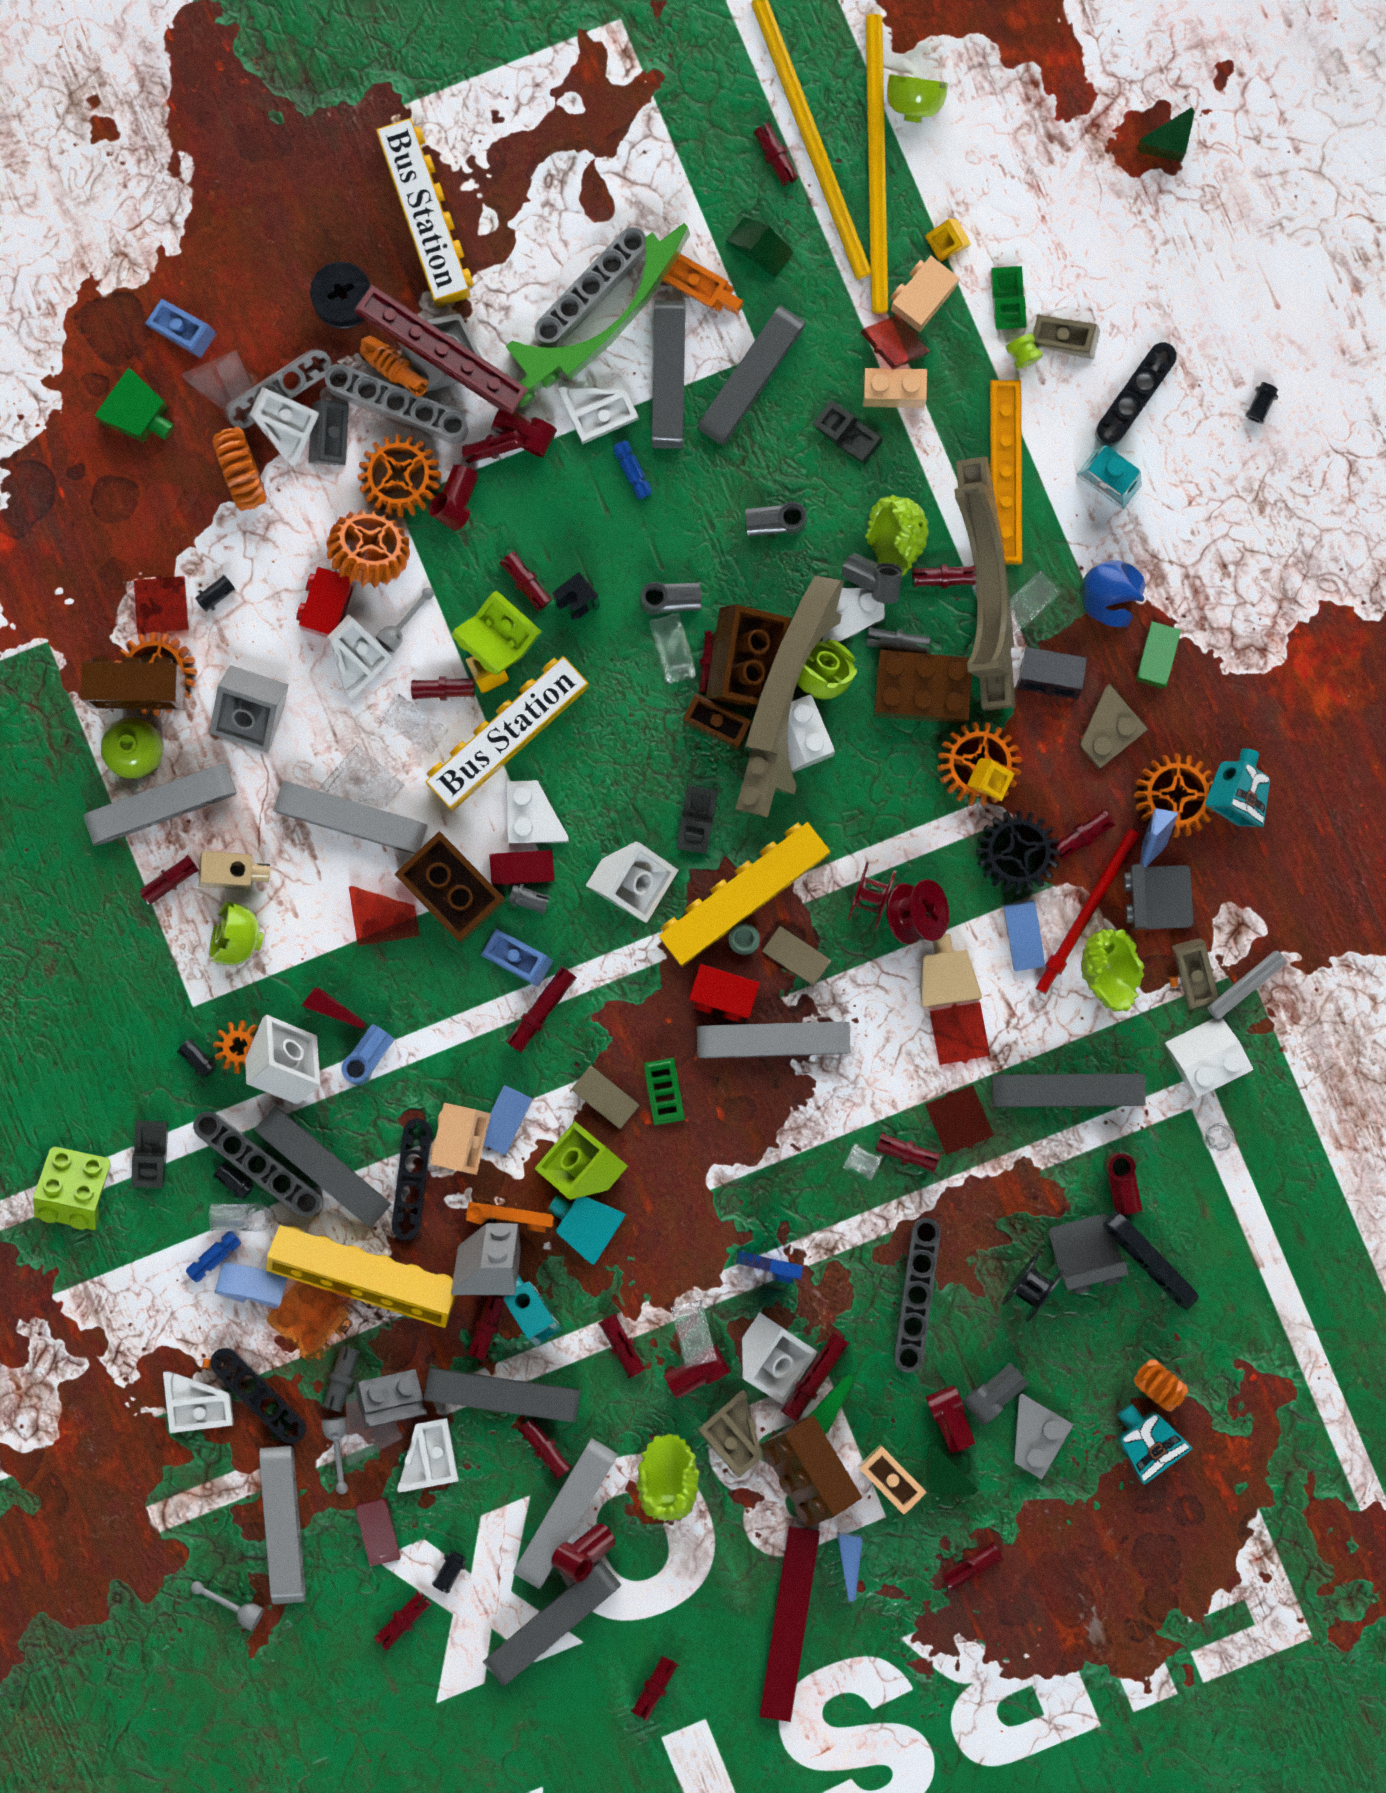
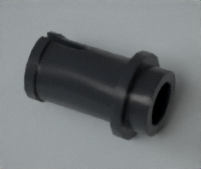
(1262, 402)
(214, 593)
(197, 1058)
(233, 1181)
(449, 1571)

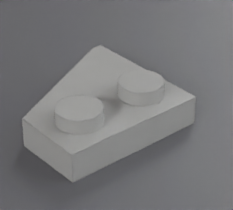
(1037, 1436)

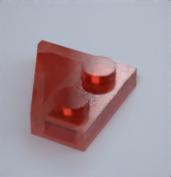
(381, 918)

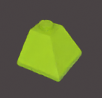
(580, 1164)

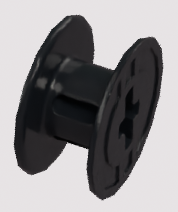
(324, 290)
(1032, 1287)

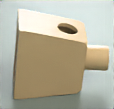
(215, 870)
(947, 976)

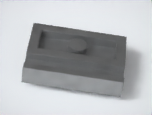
(390, 1398)

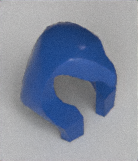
(1109, 585)

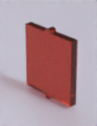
(895, 342)
(161, 605)
(959, 1033)
(959, 1120)

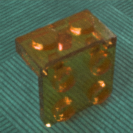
(310, 1319)

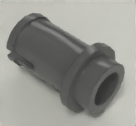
(528, 898)

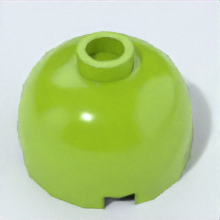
(916, 96)
(827, 670)
(132, 748)
(235, 935)

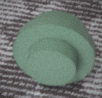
(744, 939)

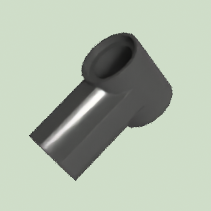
(771, 520)
(880, 579)
(674, 597)
(989, 1398)

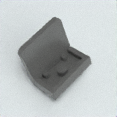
(1158, 897)
(1086, 1254)

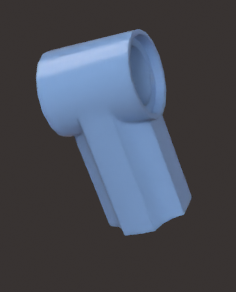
(369, 1052)

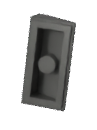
(329, 433)

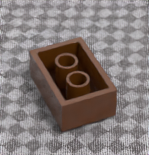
(744, 654)
(133, 684)
(922, 687)
(450, 887)
(810, 1471)

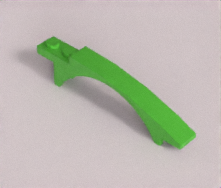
(546, 364)

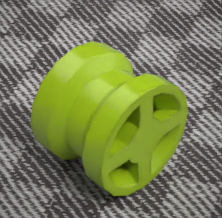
(1024, 351)

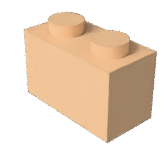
(924, 293)
(894, 387)
(459, 1138)
(892, 1479)

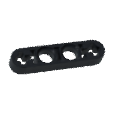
(1134, 393)
(408, 1178)
(1150, 1260)
(255, 1399)

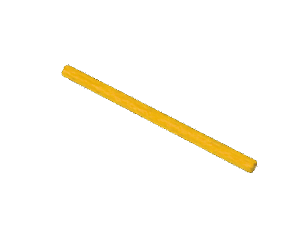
(811, 139)
(876, 164)

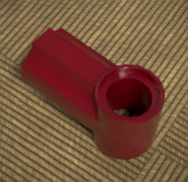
(535, 432)
(450, 504)
(1123, 1187)
(685, 1380)
(948, 1412)
(578, 1558)

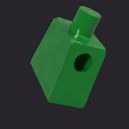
(135, 409)

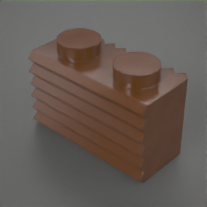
(716, 722)

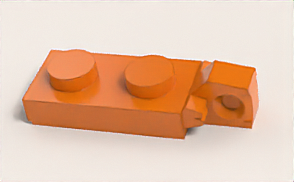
(702, 285)
(536, 1221)

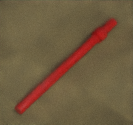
(1056, 963)

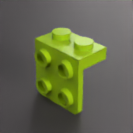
(497, 634)
(71, 1188)

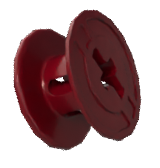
(871, 895)
(917, 911)

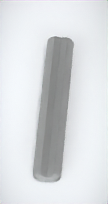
(1247, 984)

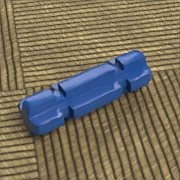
(632, 470)
(213, 1256)

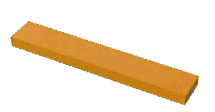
(1007, 463)

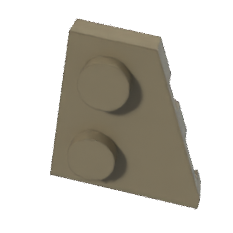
(1110, 728)
(733, 1435)

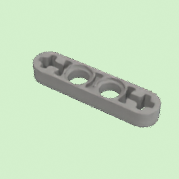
(275, 384)

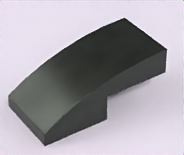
(847, 432)
(697, 819)
(149, 1154)

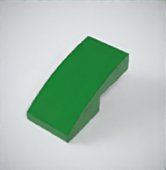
(1008, 297)

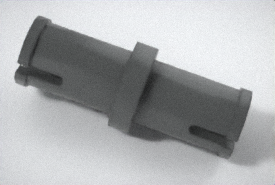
(897, 641)
(341, 1378)

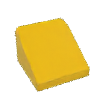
(948, 239)
(485, 680)
(990, 778)

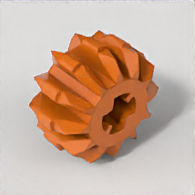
(230, 1043)
(1161, 1385)

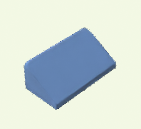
(1157, 834)

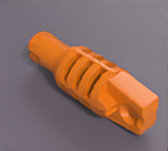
(392, 365)

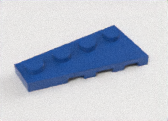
(781, 1270)

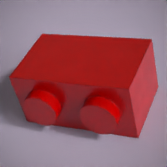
(325, 603)
(724, 993)

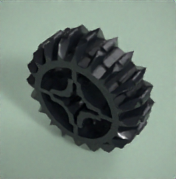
(1021, 866)

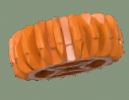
(383, 454)
(239, 468)
(366, 537)
(162, 647)
(964, 761)
(1176, 768)

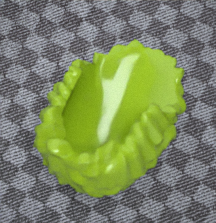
(897, 531)
(1112, 968)
(667, 1478)

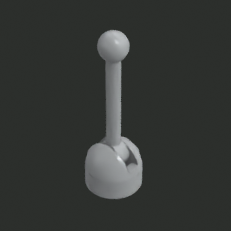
(391, 636)
(334, 1430)
(247, 1615)

